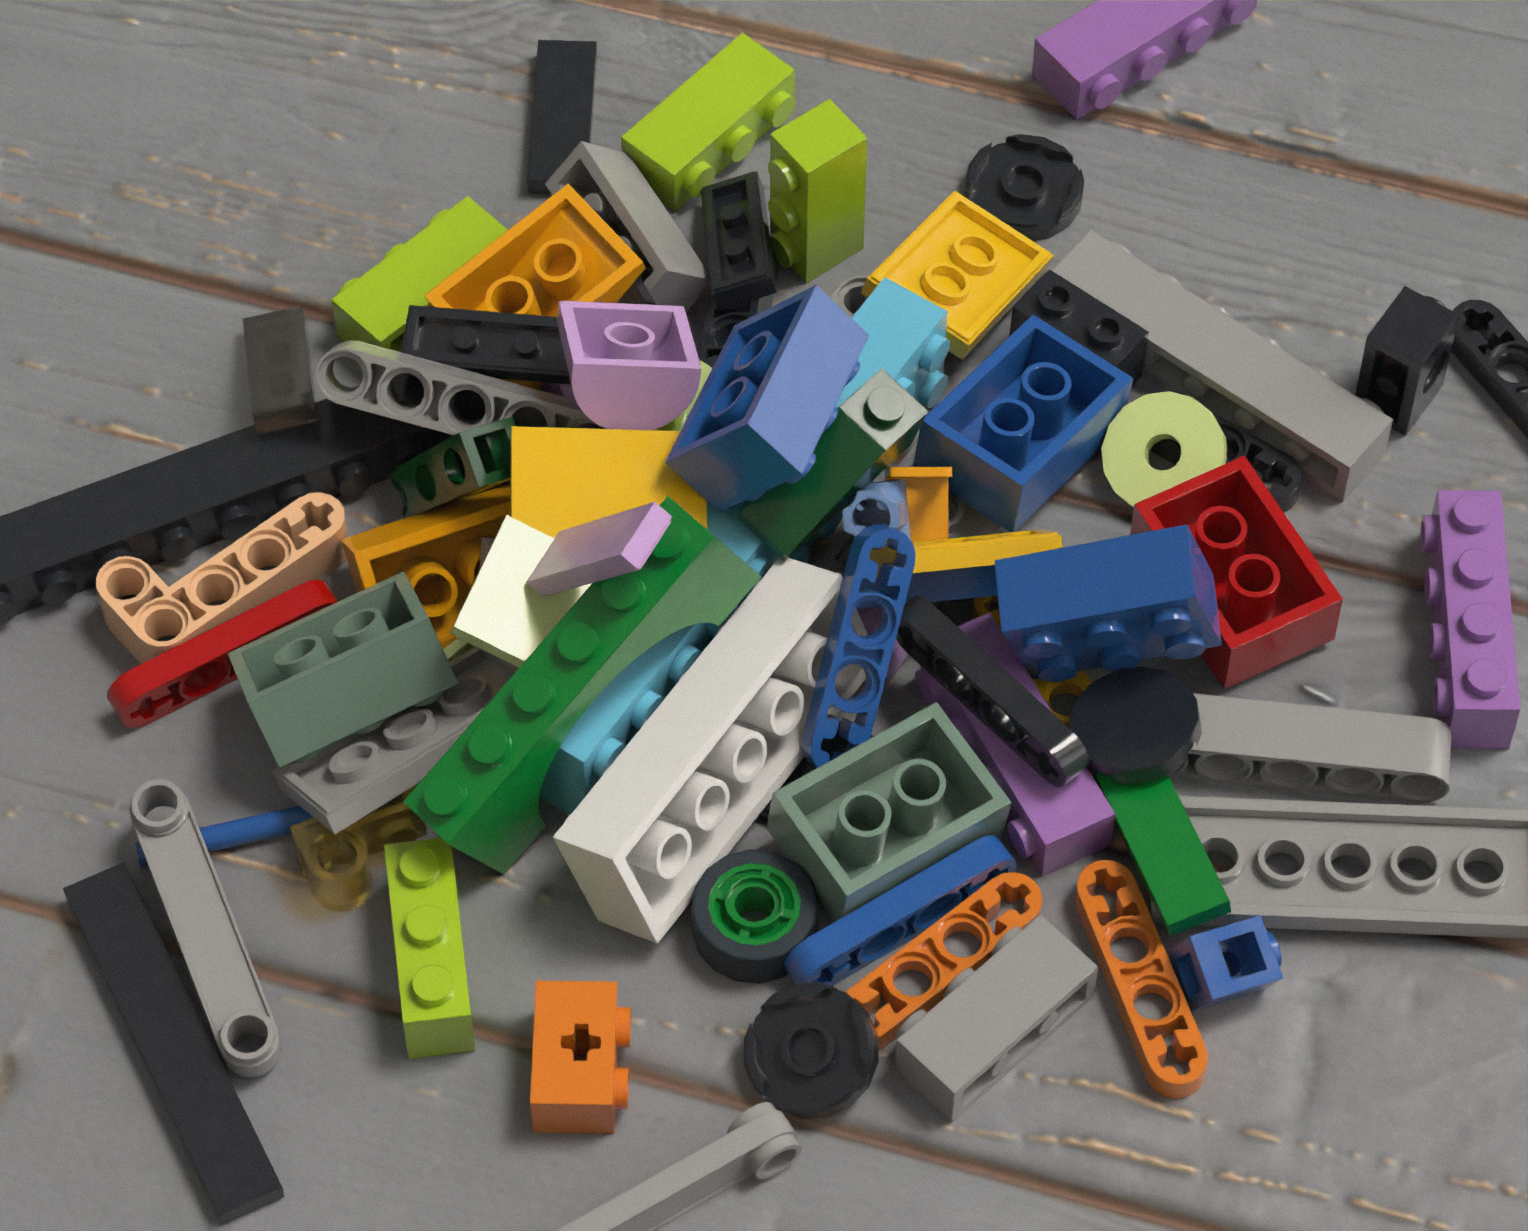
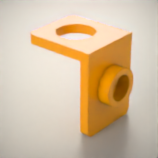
(925, 499)

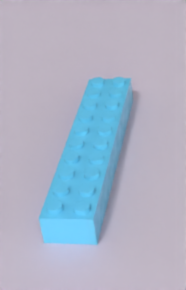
(909, 345)

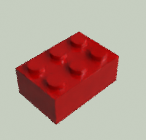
(1266, 580)

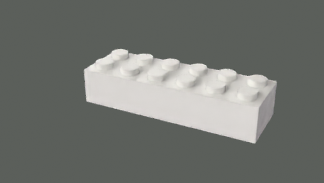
(707, 755)

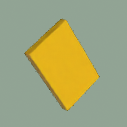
(965, 266)
(589, 474)
(972, 550)

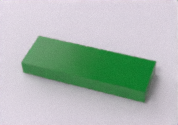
(1166, 852)

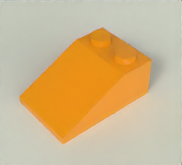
(545, 258)

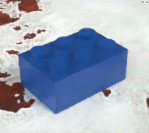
(768, 400)
(1022, 422)
(1108, 603)

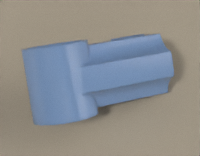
(878, 504)

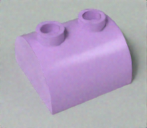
(629, 362)

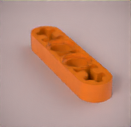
(930, 956)
(1145, 976)

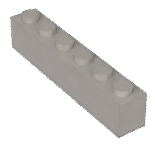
(1233, 370)

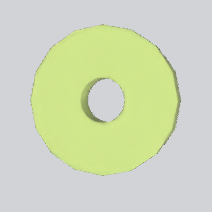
(1148, 422)

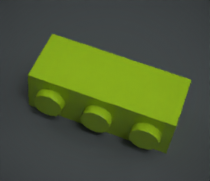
(711, 120)
(817, 191)
(378, 302)
(429, 948)

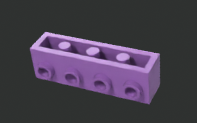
(1472, 618)

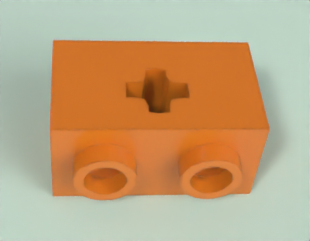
(569, 1022)

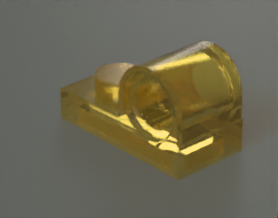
(319, 849)

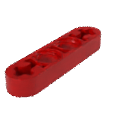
(203, 661)

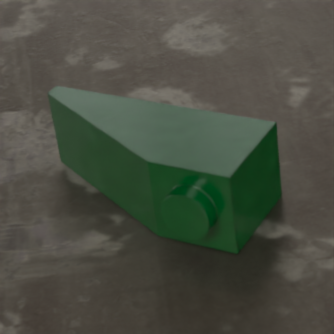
(859, 444)

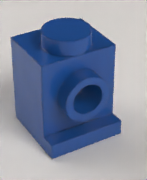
(1204, 973)

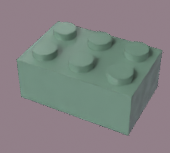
(342, 670)
(886, 811)

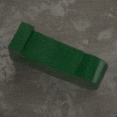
(455, 468)

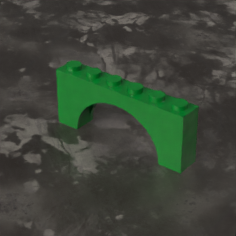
(491, 778)

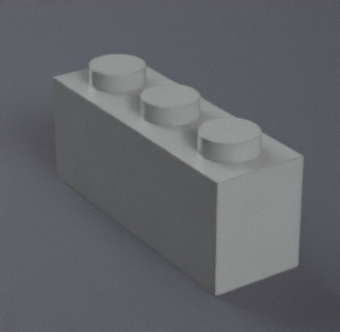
(634, 212)
(994, 1016)

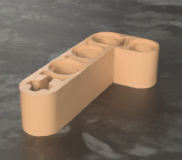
(297, 539)

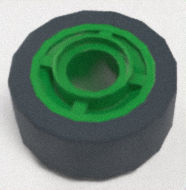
(746, 884)

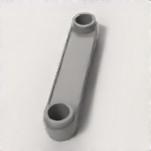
(205, 928)
(755, 1143)

